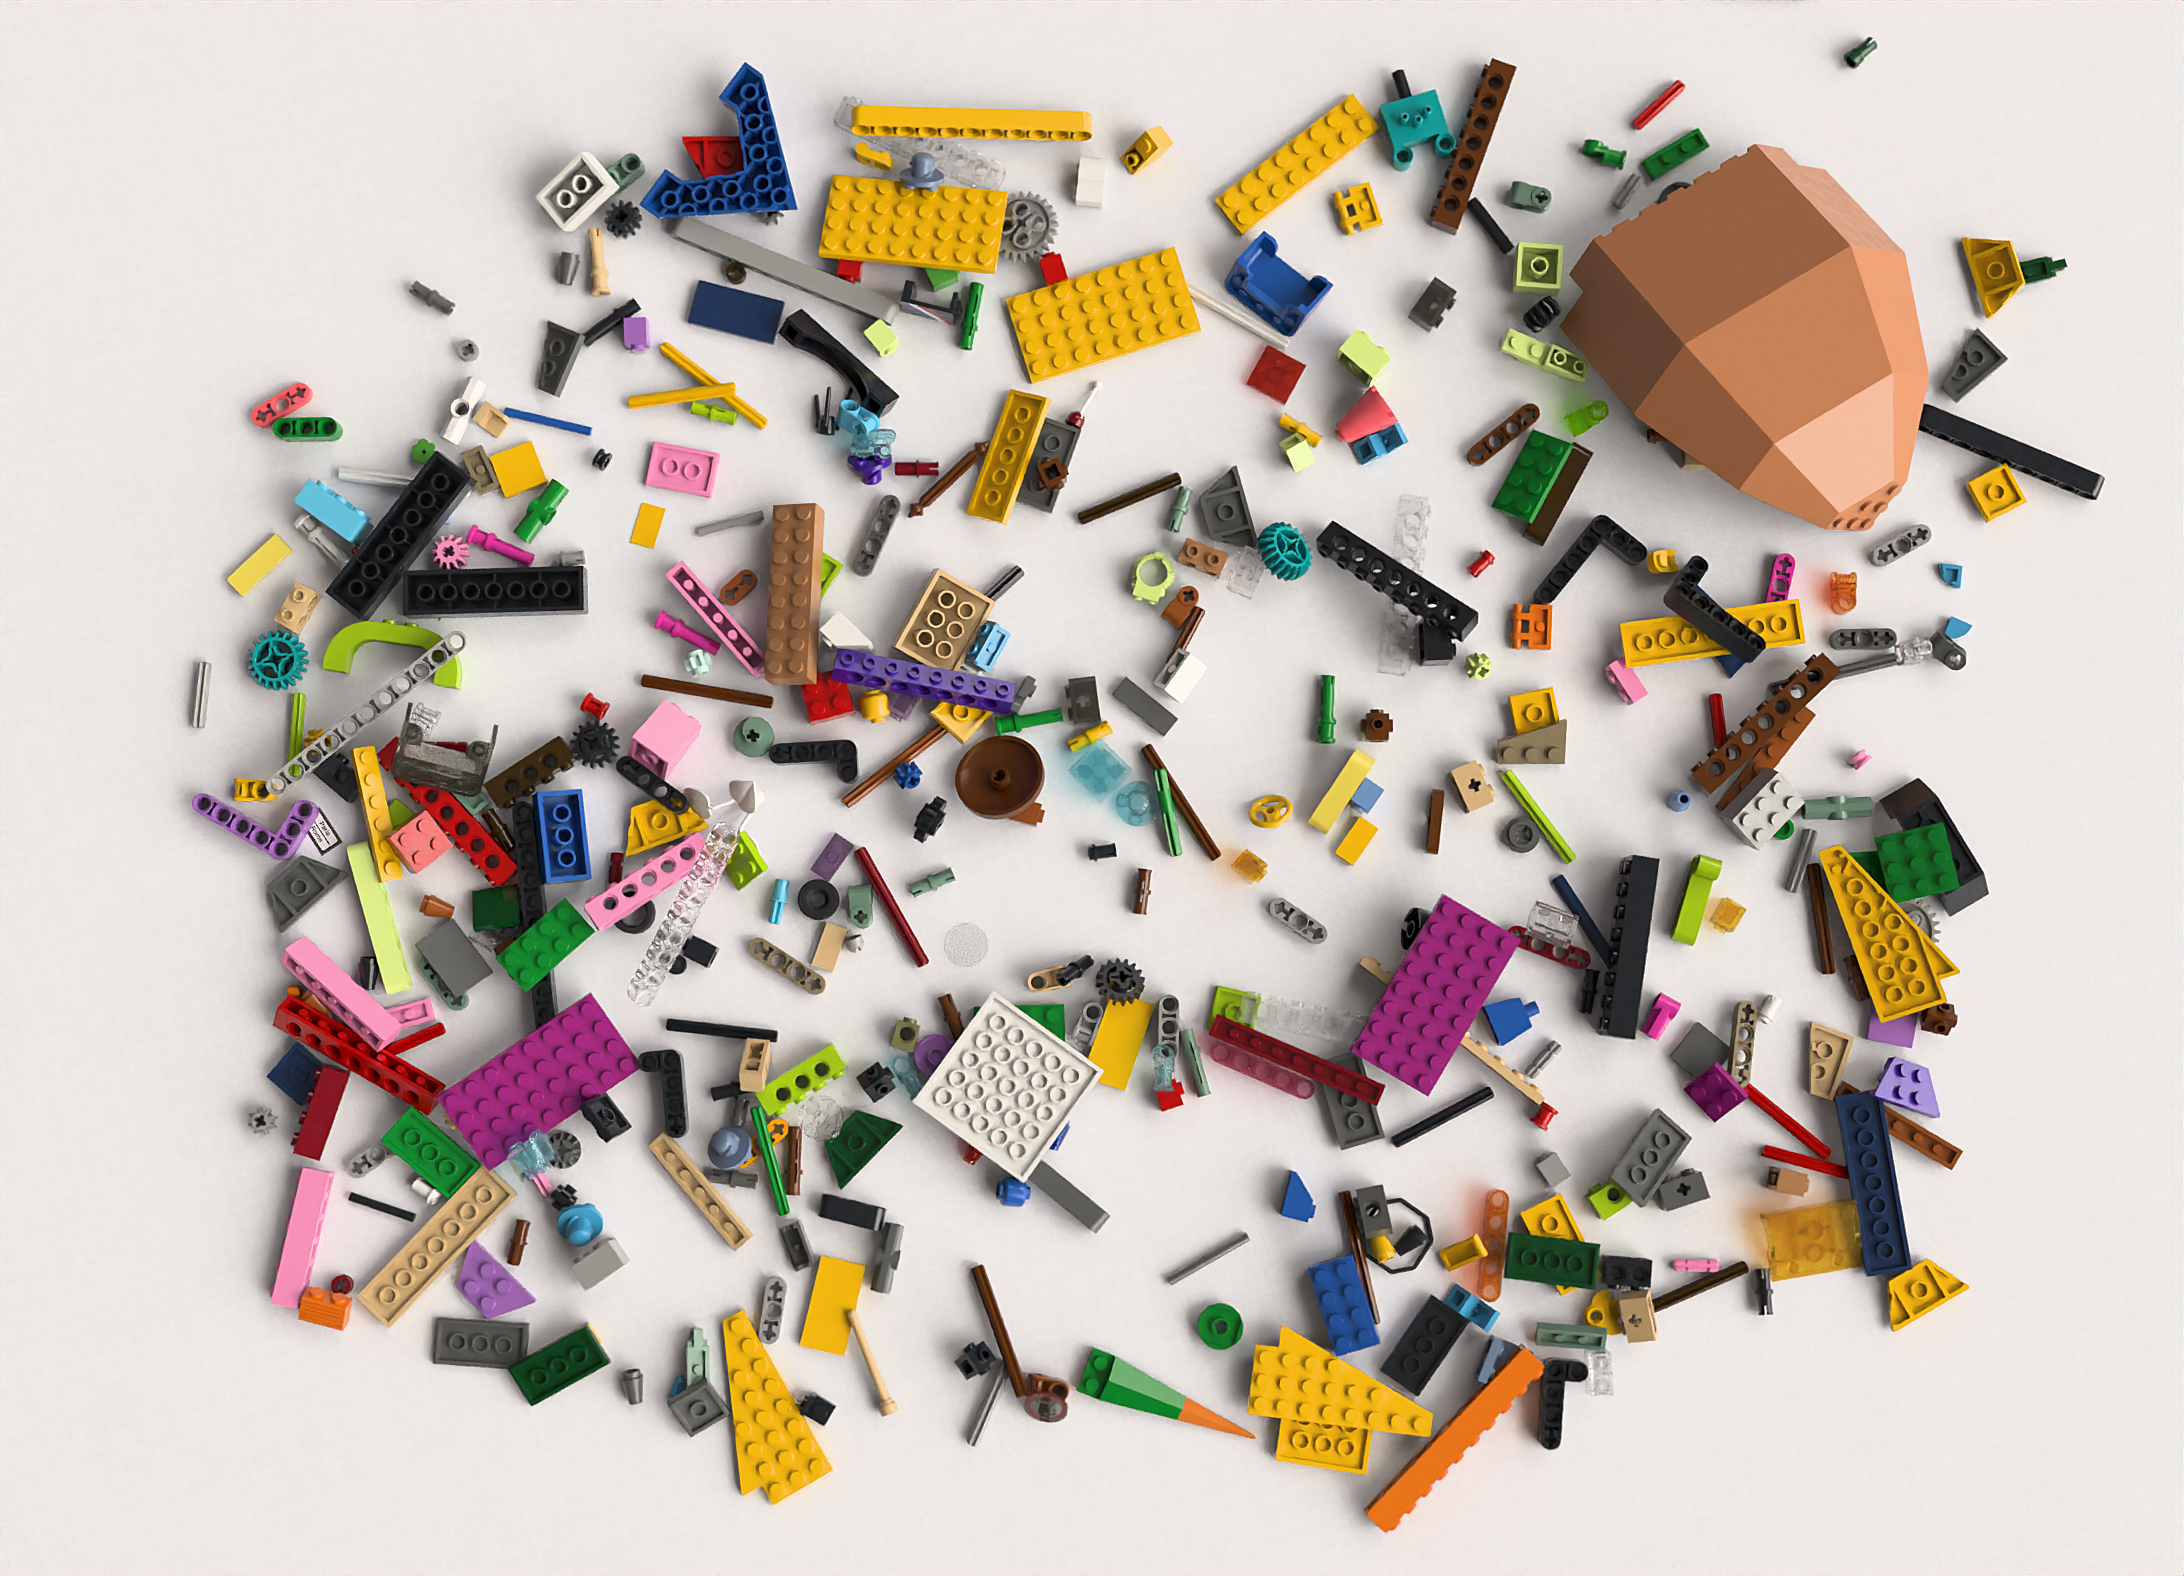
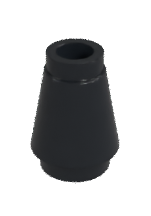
(368, 972)
(1410, 1240)

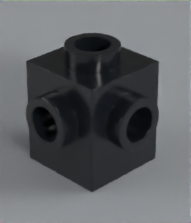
(876, 1081)
(975, 1360)

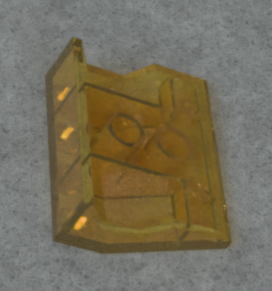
(1813, 1239)

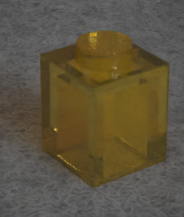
(1727, 915)

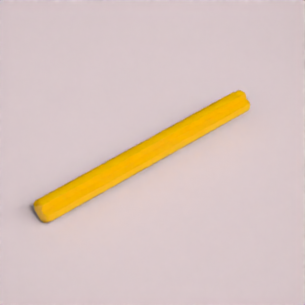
(706, 379)

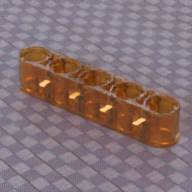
(1496, 1256)

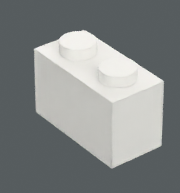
(1180, 675)

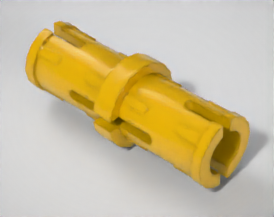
(1294, 426)
(1089, 736)

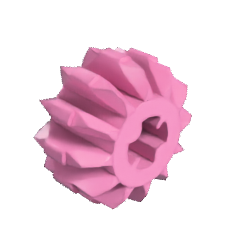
(454, 545)

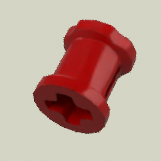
(594, 706)
(1544, 1116)

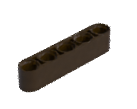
(1558, 495)

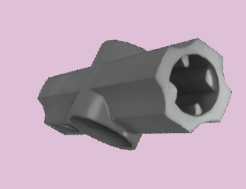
(887, 1257)

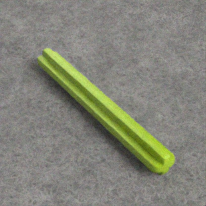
(1538, 816)

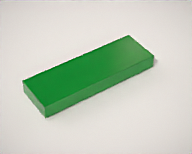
(1675, 154)

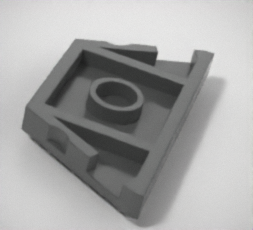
(1228, 512)
(301, 889)

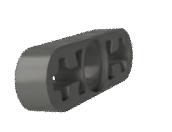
(1879, 645)

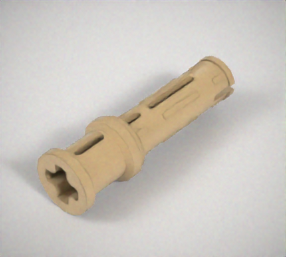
(598, 272)

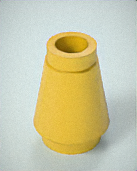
(1382, 1249)

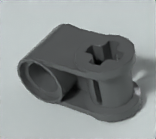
(1944, 648)

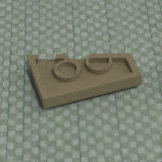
(1537, 746)

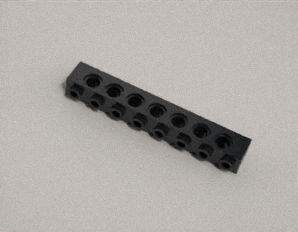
(1392, 570)

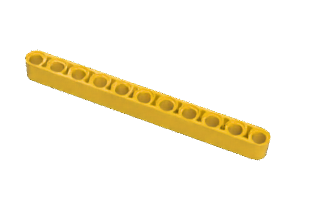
(971, 123)

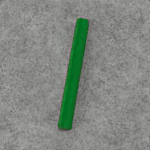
(770, 1160)

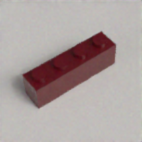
(321, 1111)

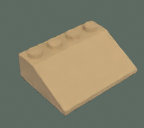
(943, 622)

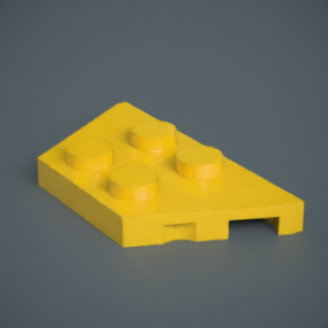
(1994, 271)
(655, 826)
(1919, 1292)

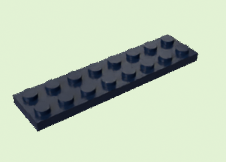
(1873, 1183)

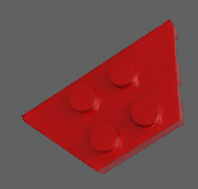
(715, 154)

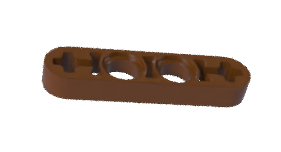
(1501, 432)

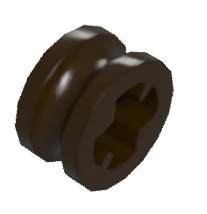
(740, 278)

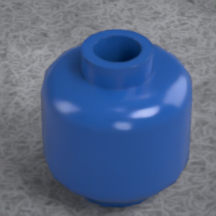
(1012, 1192)

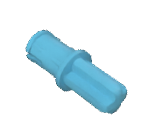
(778, 901)

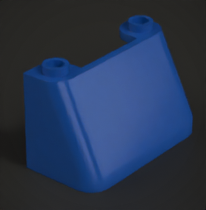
(1274, 287)

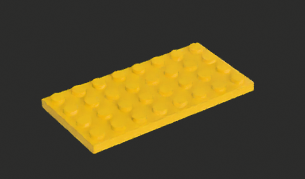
(913, 226)
(1103, 315)

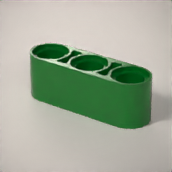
(297, 427)

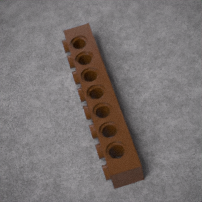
(1502, 74)
(1825, 672)

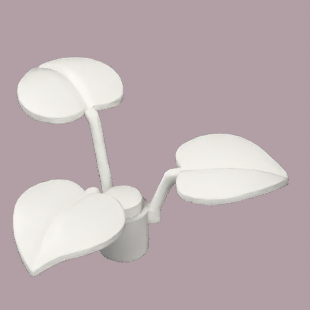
(742, 792)

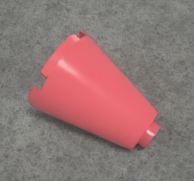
(1365, 417)

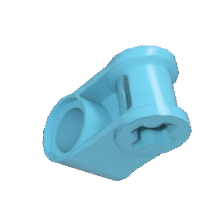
(856, 419)

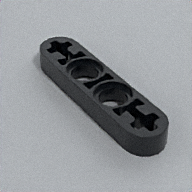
(653, 784)

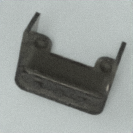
(440, 766)

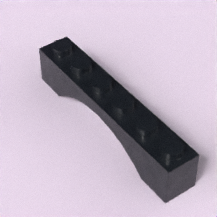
(811, 337)

